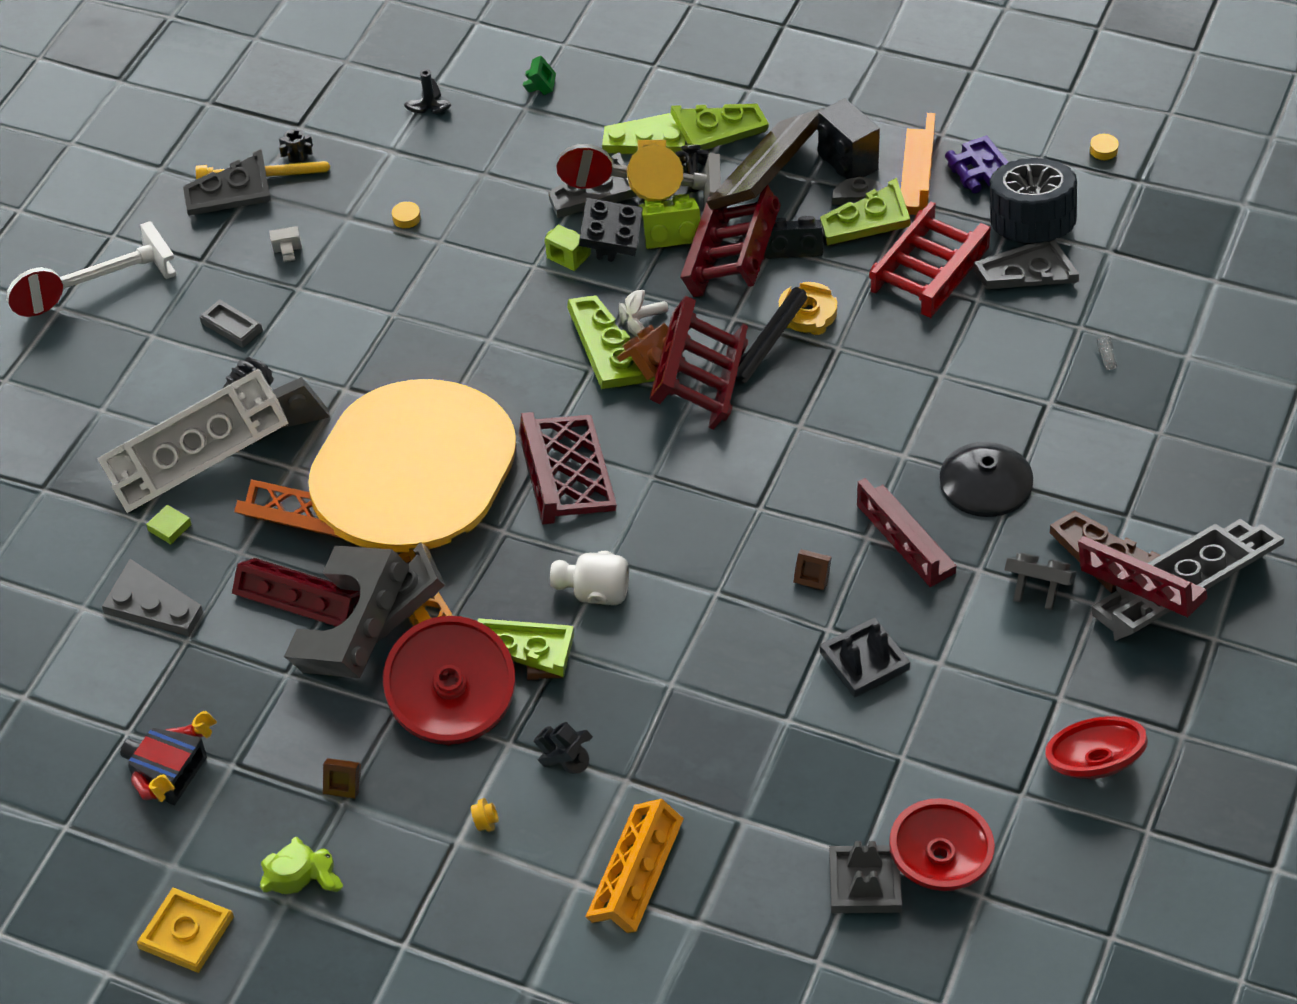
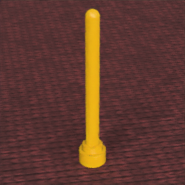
(277, 170)

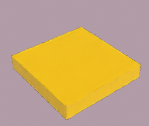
(185, 930)

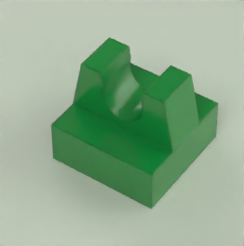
(540, 76)

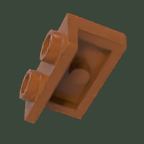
(646, 350)

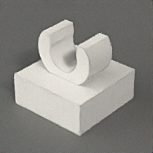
(286, 241)

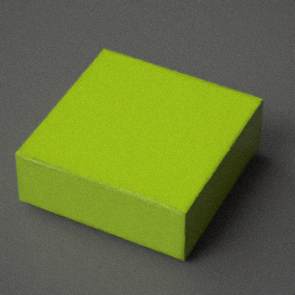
(168, 524)

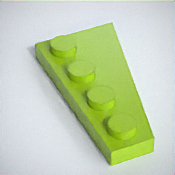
(604, 343)

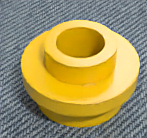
(484, 815)

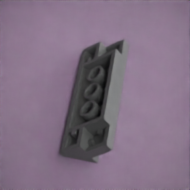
(1200, 560)

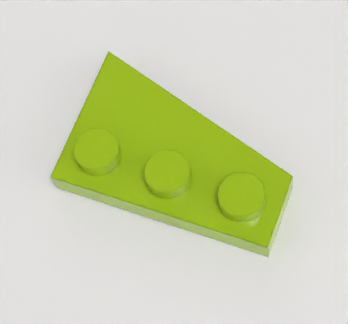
(873, 215)

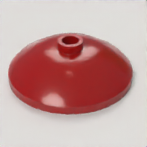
(1096, 747)
(945, 830)

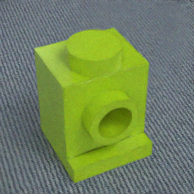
(564, 249)

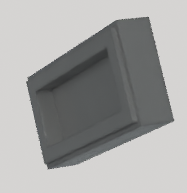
(231, 323)

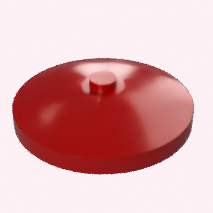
(449, 680)

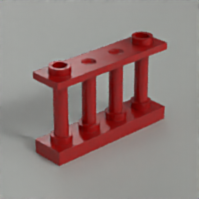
(944, 278)

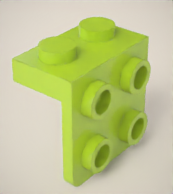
(670, 221)

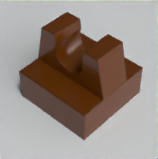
(812, 569)
(341, 778)

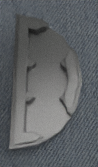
(854, 190)

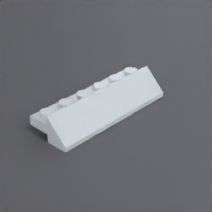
(193, 440)

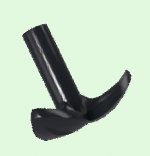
(430, 94)
(691, 156)

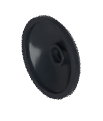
(986, 479)

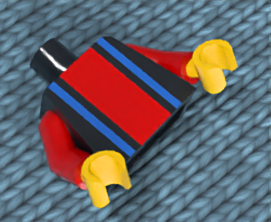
(167, 759)

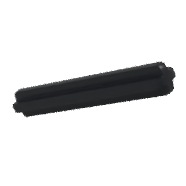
(770, 334)

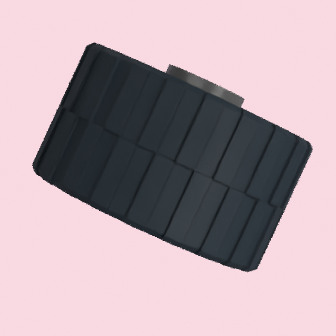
(1033, 200)

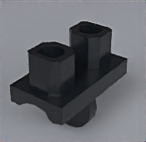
(563, 747)

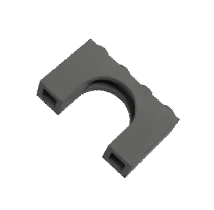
(348, 646)

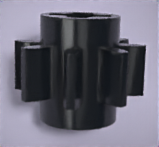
(295, 146)

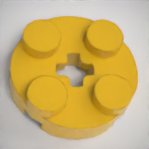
(823, 311)

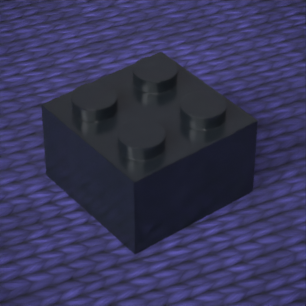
(848, 140)

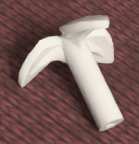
(635, 311)

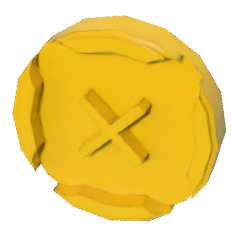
(654, 173)

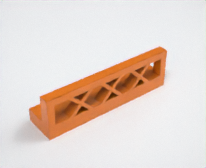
(280, 515)

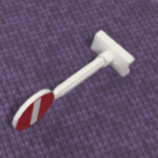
(41, 288)

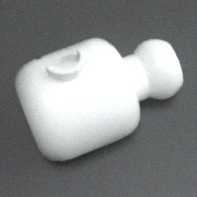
(595, 577)

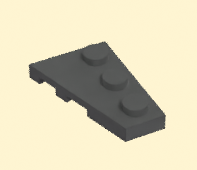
(1027, 266)

